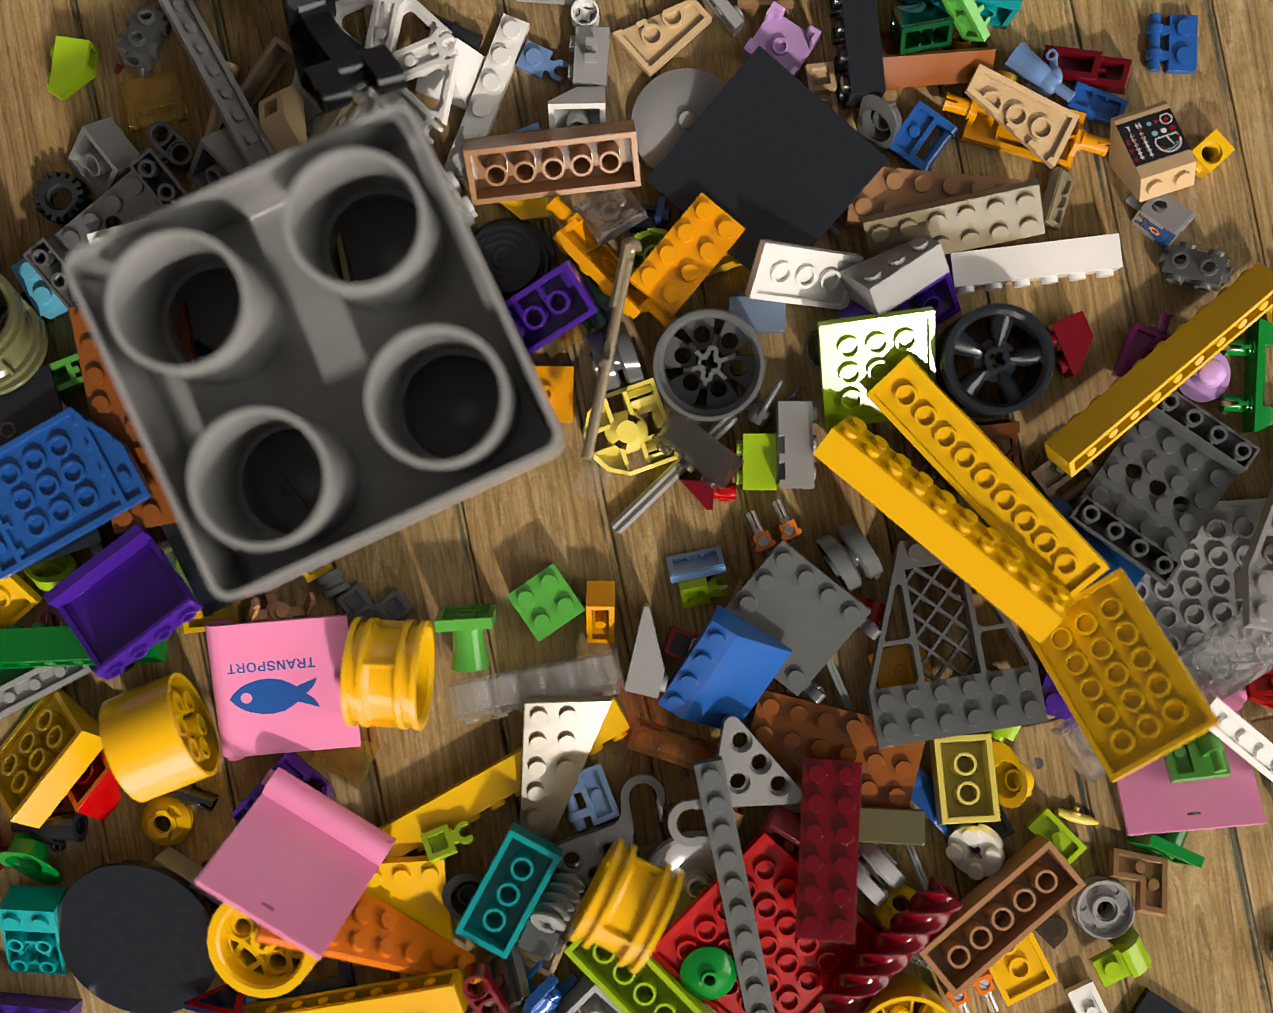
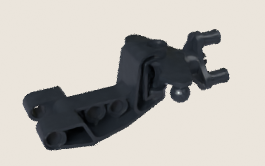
(332, 60)

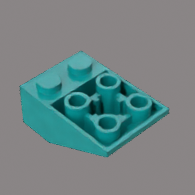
(32, 929)

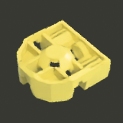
(635, 436)

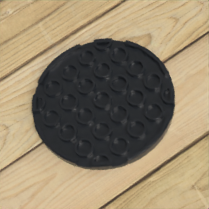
(137, 936)

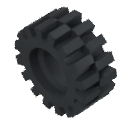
(50, 187)

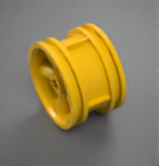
(388, 673)
(627, 905)

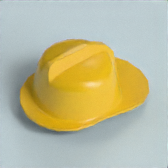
(1012, 776)

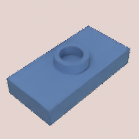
(696, 564)

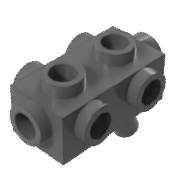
(144, 38)
(1201, 269)

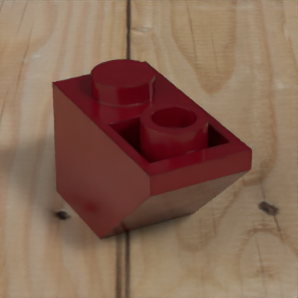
(1071, 343)

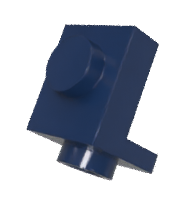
(657, 217)

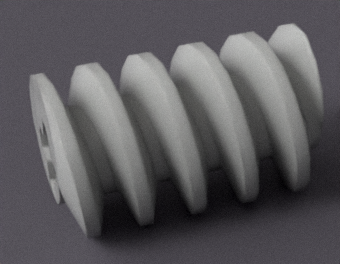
(557, 901)

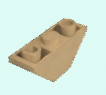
(284, 118)

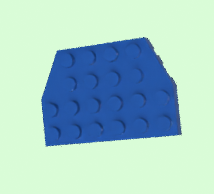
(61, 486)

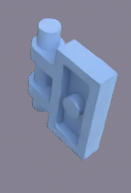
(597, 796)

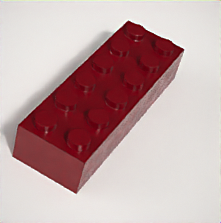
(828, 851)

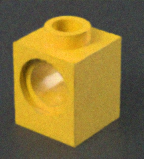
(1217, 149)

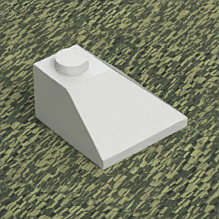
(468, 73)
(578, 107)

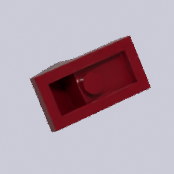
(700, 492)

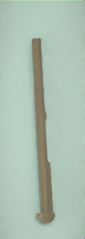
(617, 301)

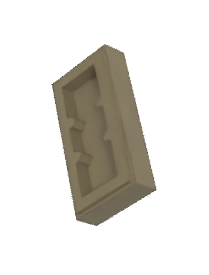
(1056, 198)

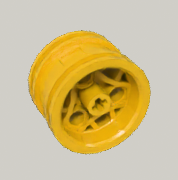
(253, 965)

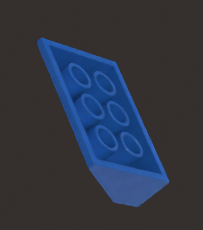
(723, 671)

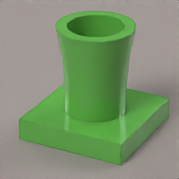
(468, 639)

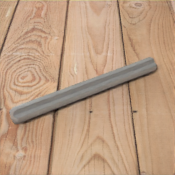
(663, 482)

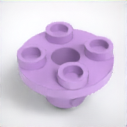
(1208, 381)

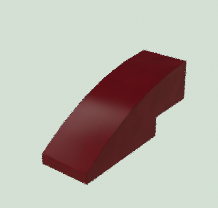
(1092, 68)

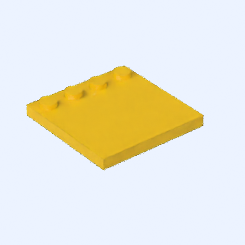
(415, 890)

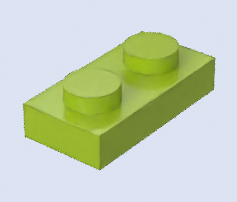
(1053, 829)

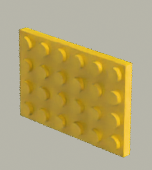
(1122, 678)

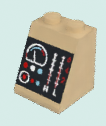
(1150, 152)

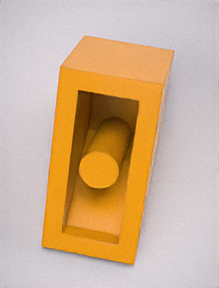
(600, 611)

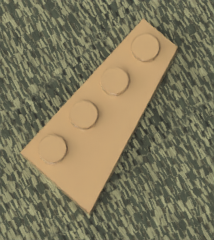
(1024, 113)

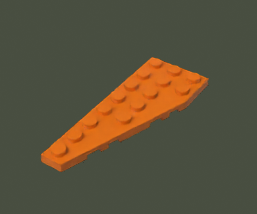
(385, 939)

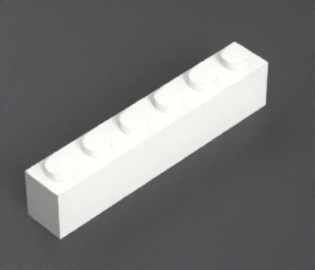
(1035, 262)

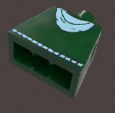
(920, 27)

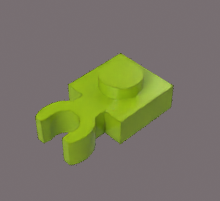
(442, 841)

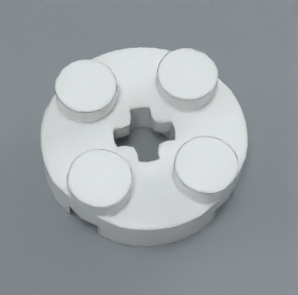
(974, 864)

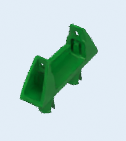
(1255, 415)

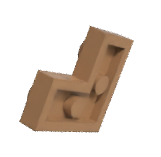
(1149, 876)

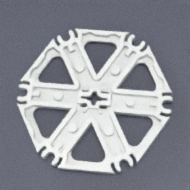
(414, 59)

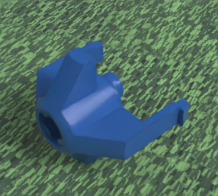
(545, 996)

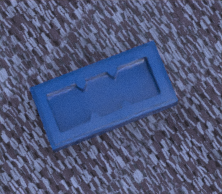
(1096, 103)

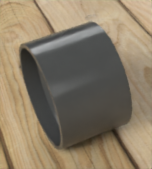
(684, 398)

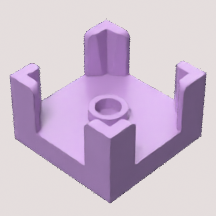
(783, 40)

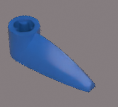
(924, 798)

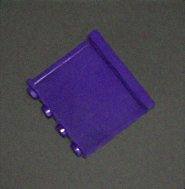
(124, 601)

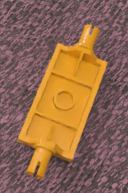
(987, 132)
(599, 261)

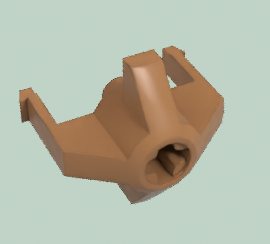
(277, 609)

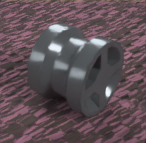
(333, 583)

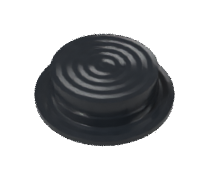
(515, 253)

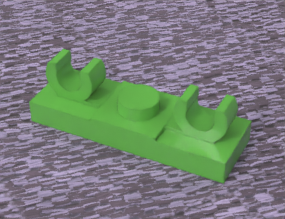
(968, 19)

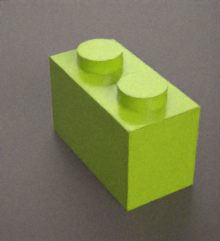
(760, 462)

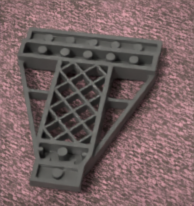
(950, 704)

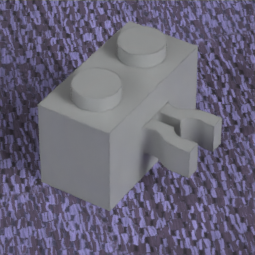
(591, 56)

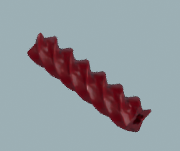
(891, 949)

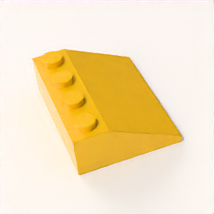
(46, 757)

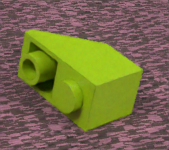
(72, 66)

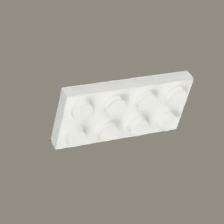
(800, 275)

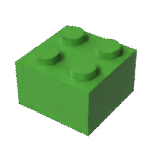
(546, 602)

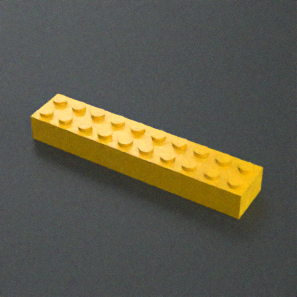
(945, 527)

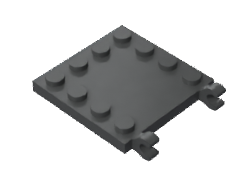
(802, 610)

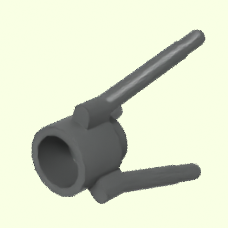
(761, 412)

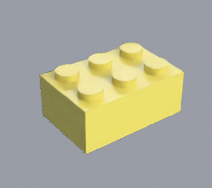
(964, 779)

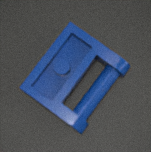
(915, 132)

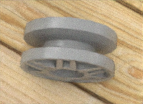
(1117, 915)

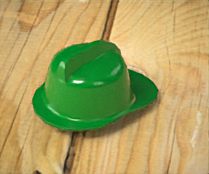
(30, 859)

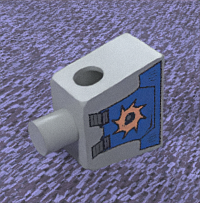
(1160, 218)

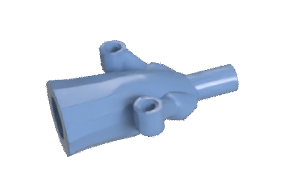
(1033, 70)

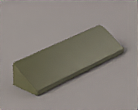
(892, 825)

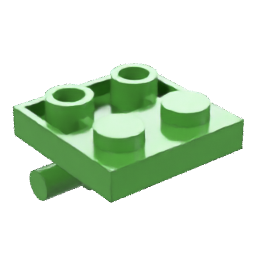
(1197, 760)

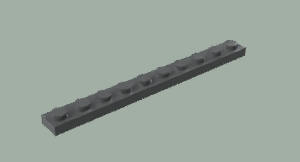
(733, 885)

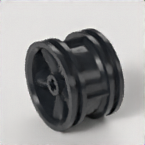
(1034, 354)

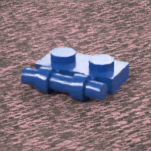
(1180, 43)

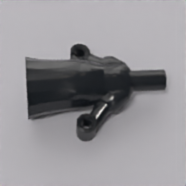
(58, 826)

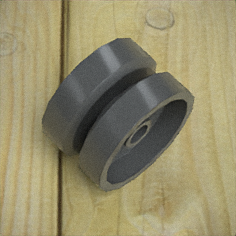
(624, 358)
(851, 554)

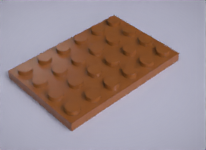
(801, 729)

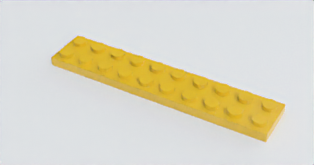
(985, 476)

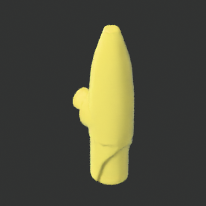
(1075, 816)

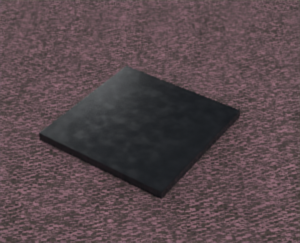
(769, 159)

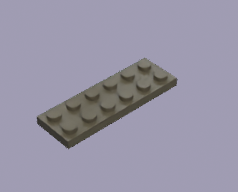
(962, 220)

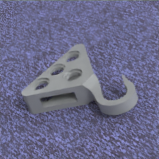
(754, 791)
(590, 842)

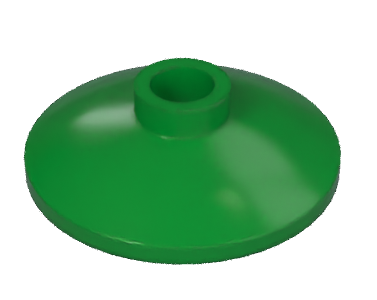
(705, 962)

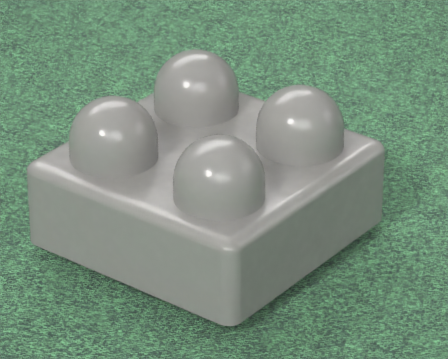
(358, 393)

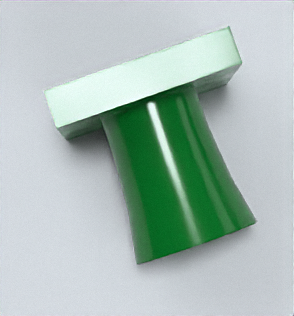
(1168, 846)

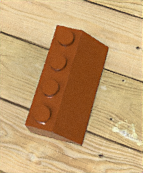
(935, 66)

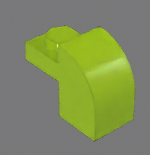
(1123, 959)

